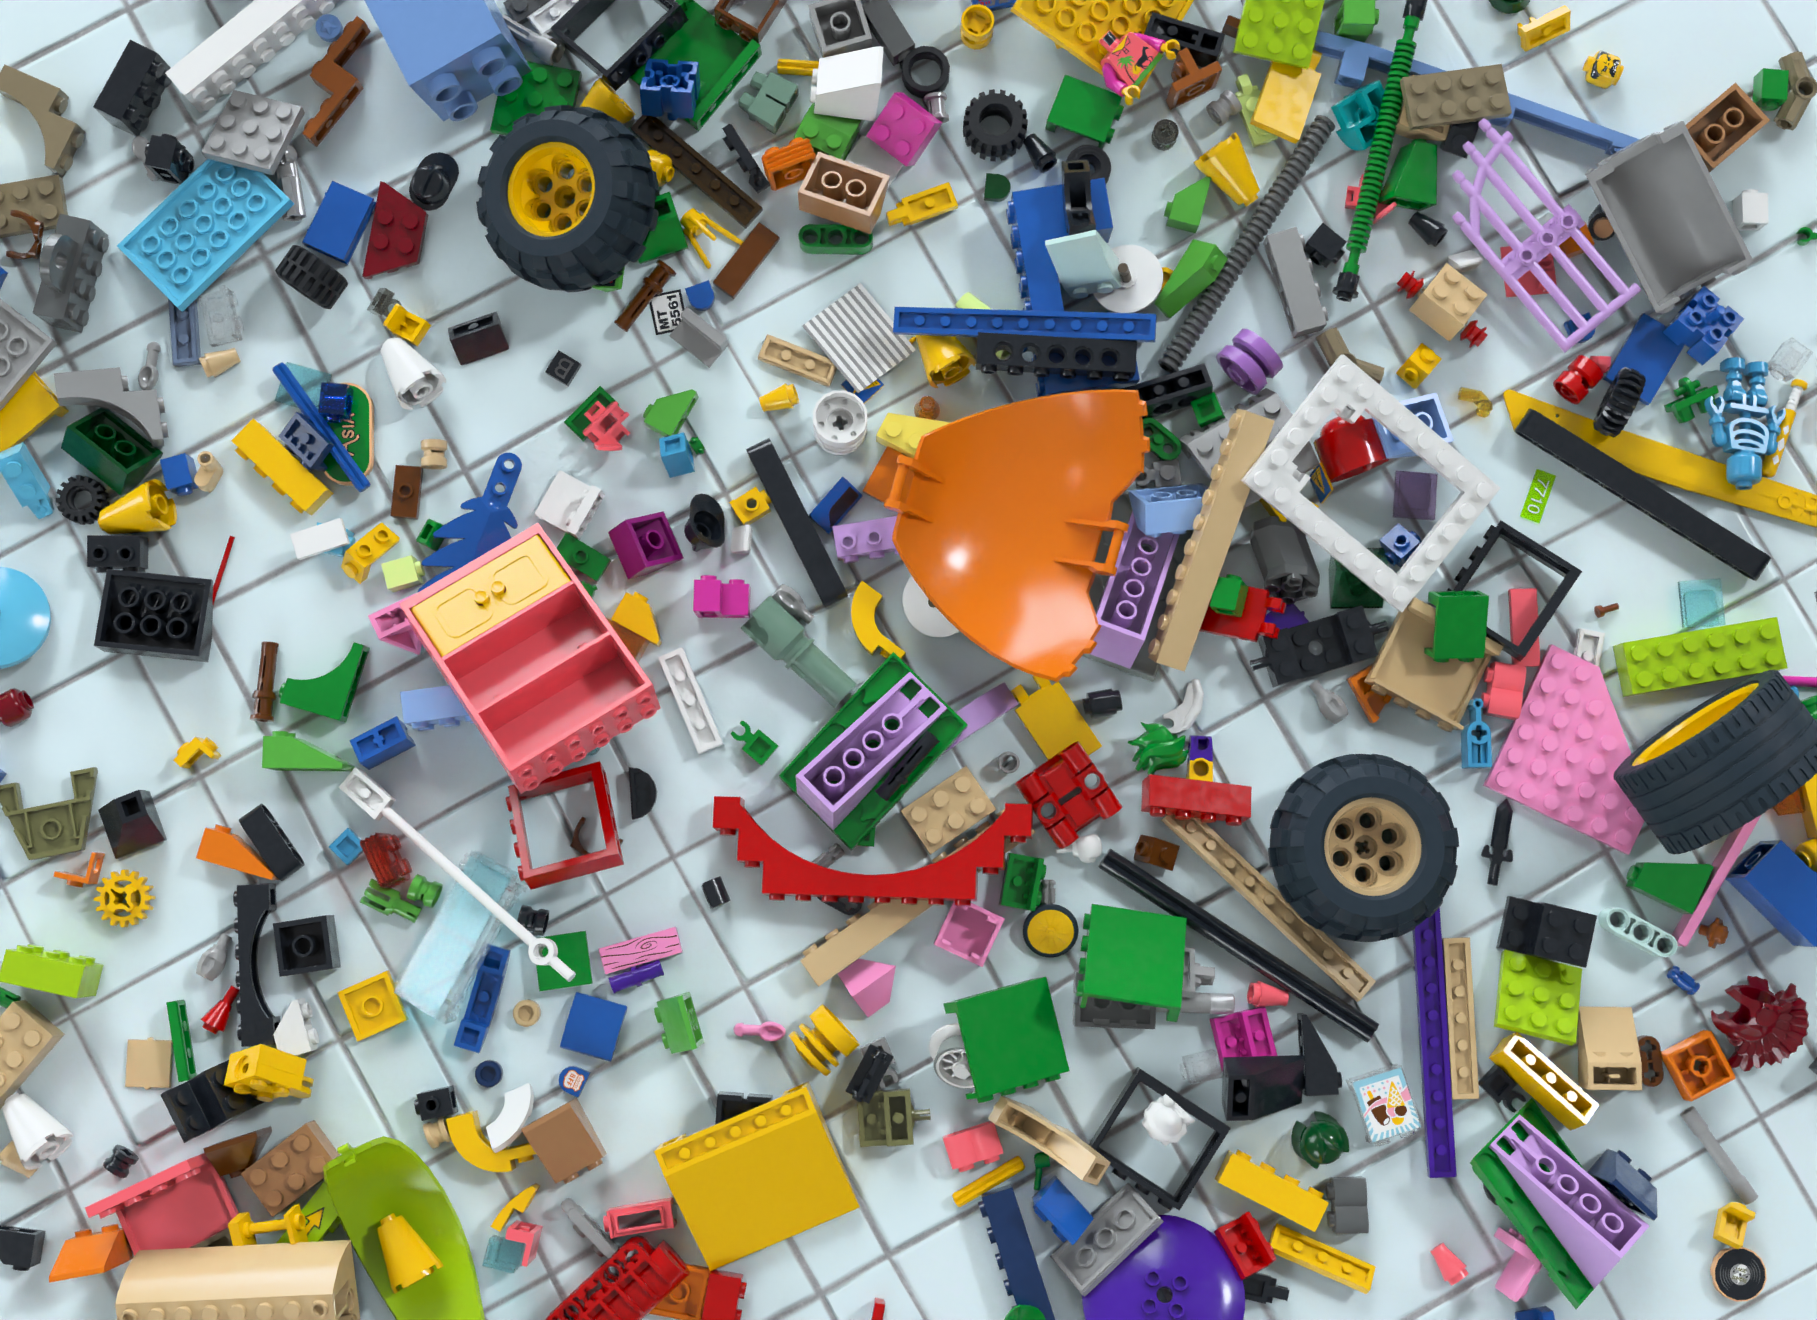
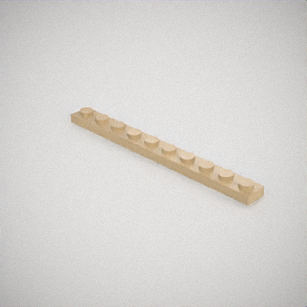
(1272, 905)

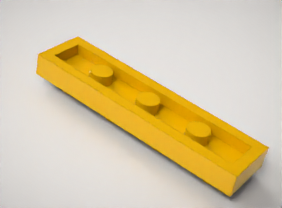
(1322, 1258)

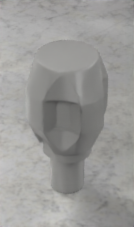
(792, 603)
(1329, 703)
(213, 959)

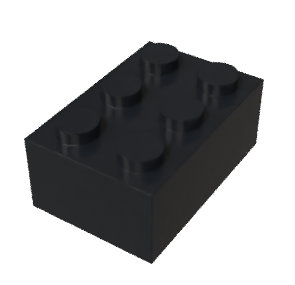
(133, 89)

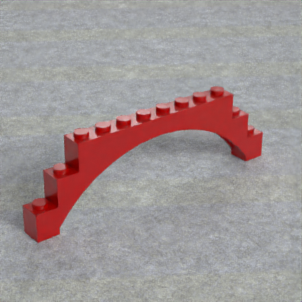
(946, 880)

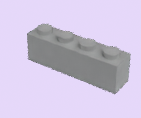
(1295, 282)

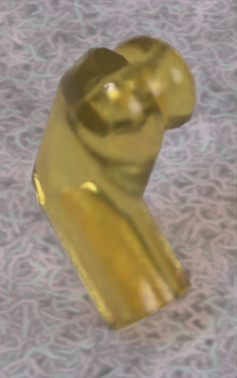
(1478, 398)

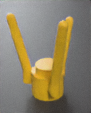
(696, 224)

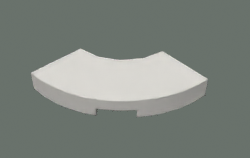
(515, 1112)

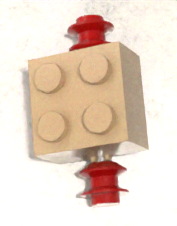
(1446, 303)

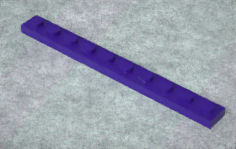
(1434, 1048)

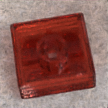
(385, 859)

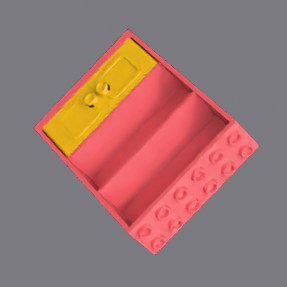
(531, 657)

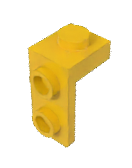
(366, 551)

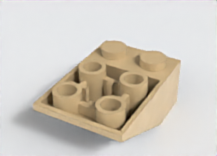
(1608, 1049)

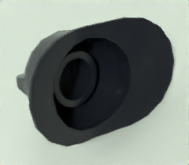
(433, 181)
(705, 523)

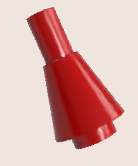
(218, 1016)

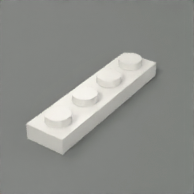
(690, 700)

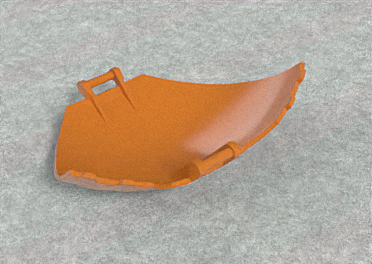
(1012, 520)

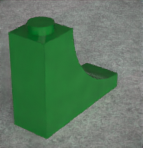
(331, 693)

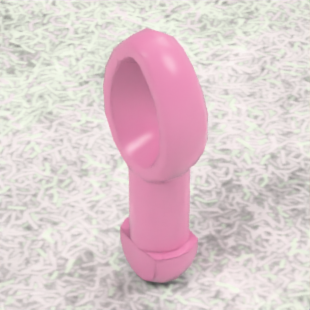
(767, 1031)

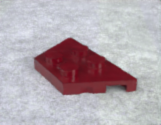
(395, 233)

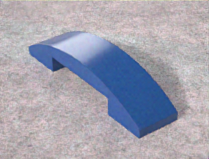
(483, 1000)

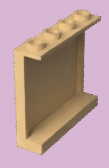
(1416, 680)

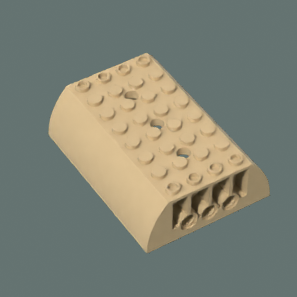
(241, 1283)

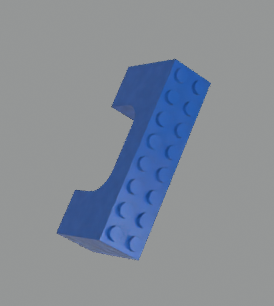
(1039, 217)
(1780, 890)

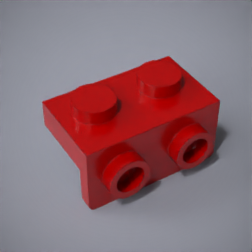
(1245, 1245)

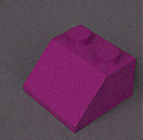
(645, 544)

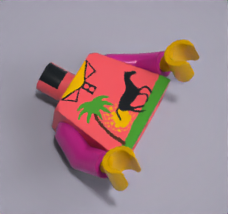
(1131, 60)

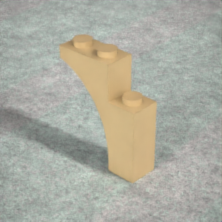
(1050, 1138)

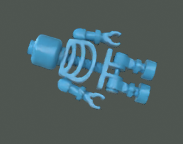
(1754, 438)

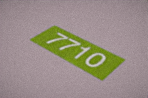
(1538, 496)

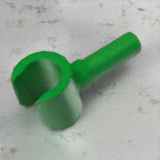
(1809, 233)
(1041, 1161)

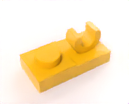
(1544, 28)

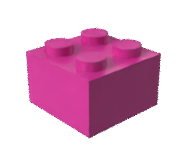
(904, 129)

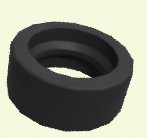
(920, 53)

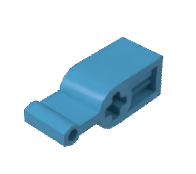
(1476, 751)

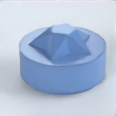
(329, 28)

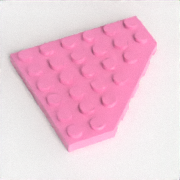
(1566, 753)

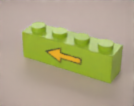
(319, 1217)

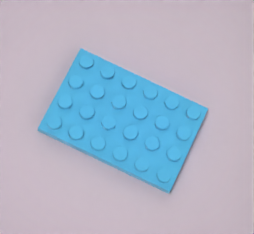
(204, 228)

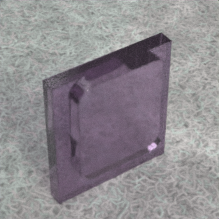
(1415, 495)

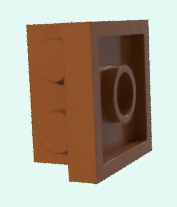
(1190, 80)

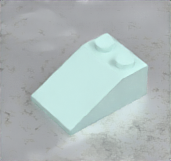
(1084, 264)

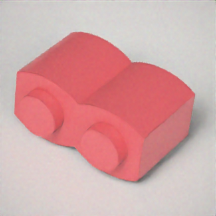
(1503, 690)
(973, 1145)

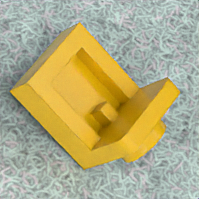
(406, 325)
(1418, 366)
(192, 751)
(1732, 1224)

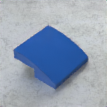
(593, 1026)

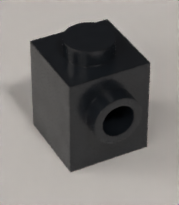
(1325, 246)
(436, 1103)

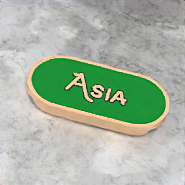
(356, 437)

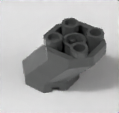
(1284, 560)

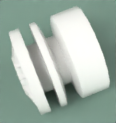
(844, 409)

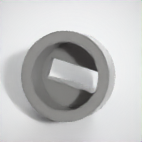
(1012, 765)

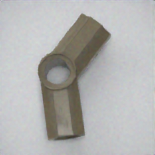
(1796, 103)
(1334, 346)

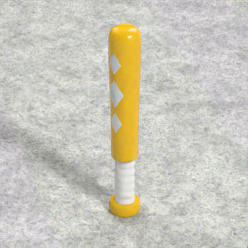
(1771, 462)

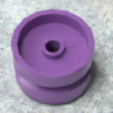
(1249, 361)

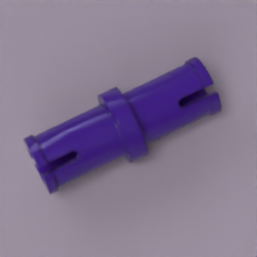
(636, 976)

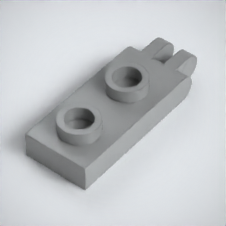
(586, 1226)

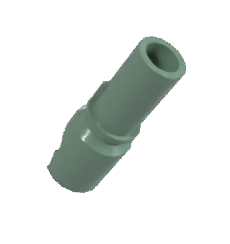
(785, 640)

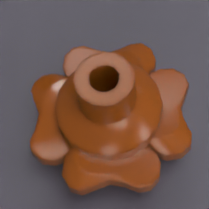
(1715, 933)

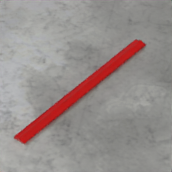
(222, 566)

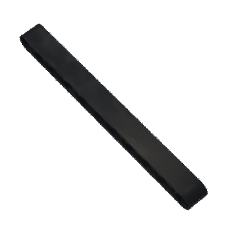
(1642, 494)

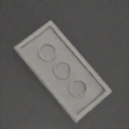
(1107, 1240)

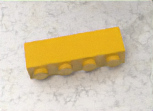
(282, 467)
(1544, 1081)
(1271, 1190)

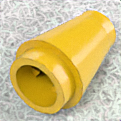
(780, 398)

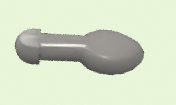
(138, 146)
(149, 374)

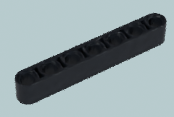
(796, 522)

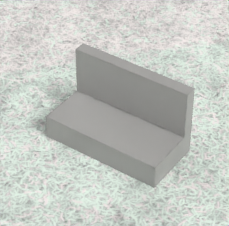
(699, 337)

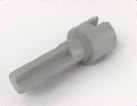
(543, 46)

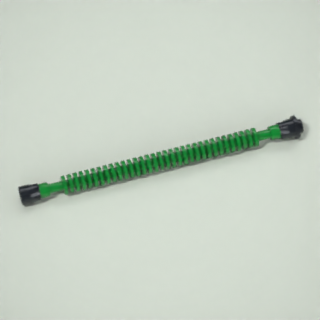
(1379, 152)

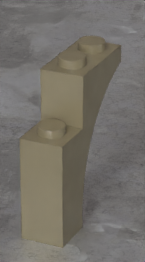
(46, 105)

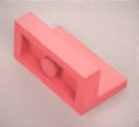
(528, 1234)

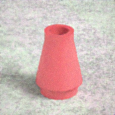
(1265, 995)
(1449, 1264)

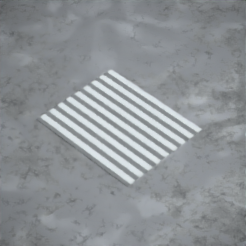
(858, 338)

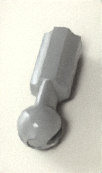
(290, 184)

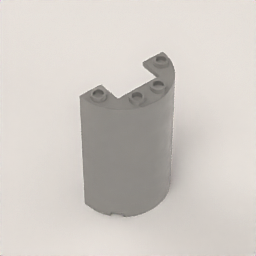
(1668, 216)

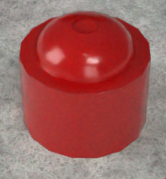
(1349, 448)

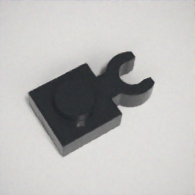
(1499, 1087)

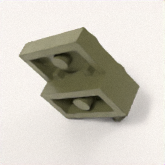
(888, 1118)

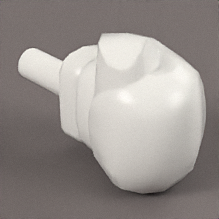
(1085, 847)

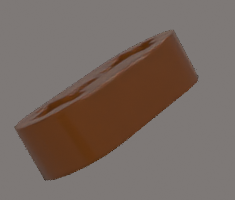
(1654, 1060)

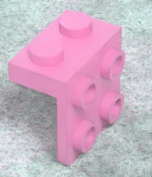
(1520, 1267)

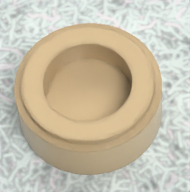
(526, 1013)

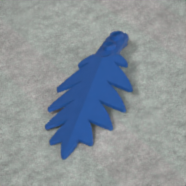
(481, 528)

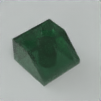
(1348, 590)

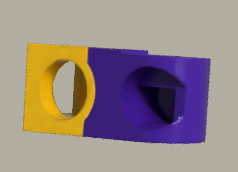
(1200, 758)

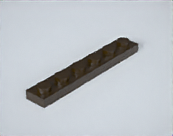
(697, 170)

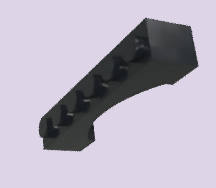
(253, 907)

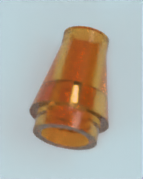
(930, 413)

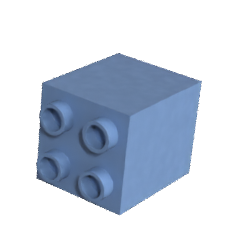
(451, 51)

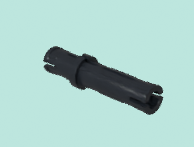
(905, 768)

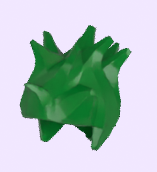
(1158, 749)

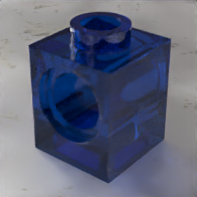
(335, 402)

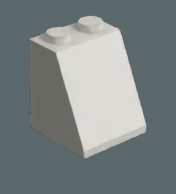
(848, 84)

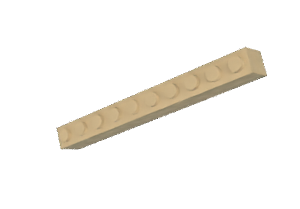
(1209, 541)
(872, 928)

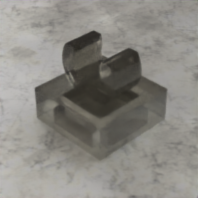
(381, 302)

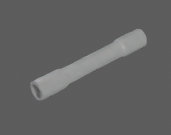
(1737, 1180)

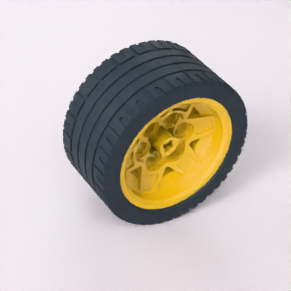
(1722, 763)

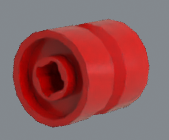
(1580, 377)

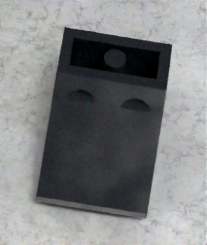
(1261, 1085)

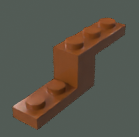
(336, 81)

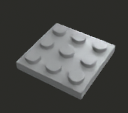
(253, 132)

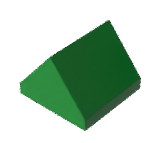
(426, 535)

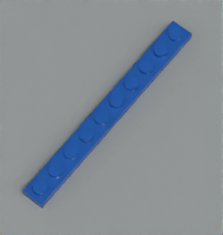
(969, 322)

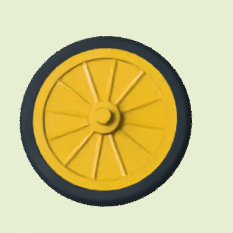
(1050, 930)

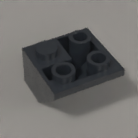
(132, 823)

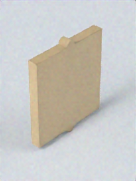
(149, 1063)

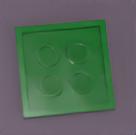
(540, 89)

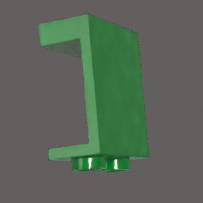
(1085, 110)
(1458, 625)

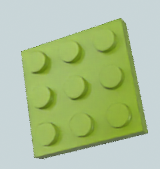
(1279, 30)
(1538, 997)

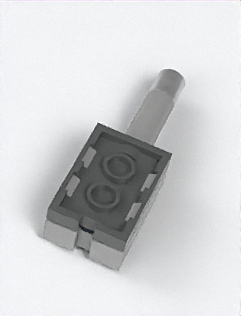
(1135, 1016)

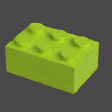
(51, 971)

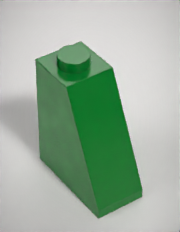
(1413, 177)
(1670, 883)

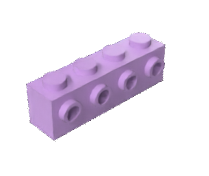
(864, 539)

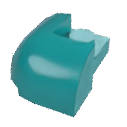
(1358, 115)

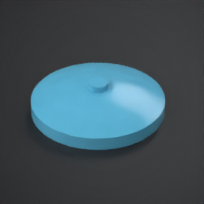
(23, 617)

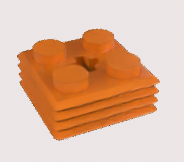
(788, 163)
(1712, 1072)

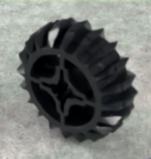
(1619, 402)

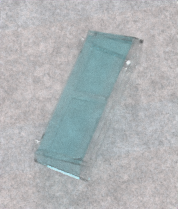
(458, 939)

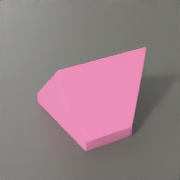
(394, 628)
(869, 984)

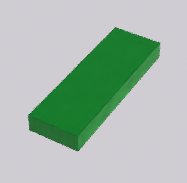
(181, 1040)

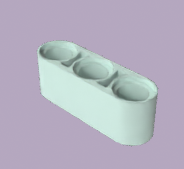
(1650, 933)

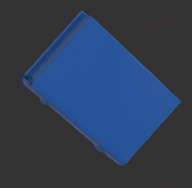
(339, 222)

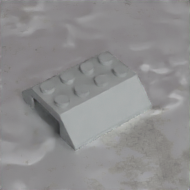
(1206, 445)

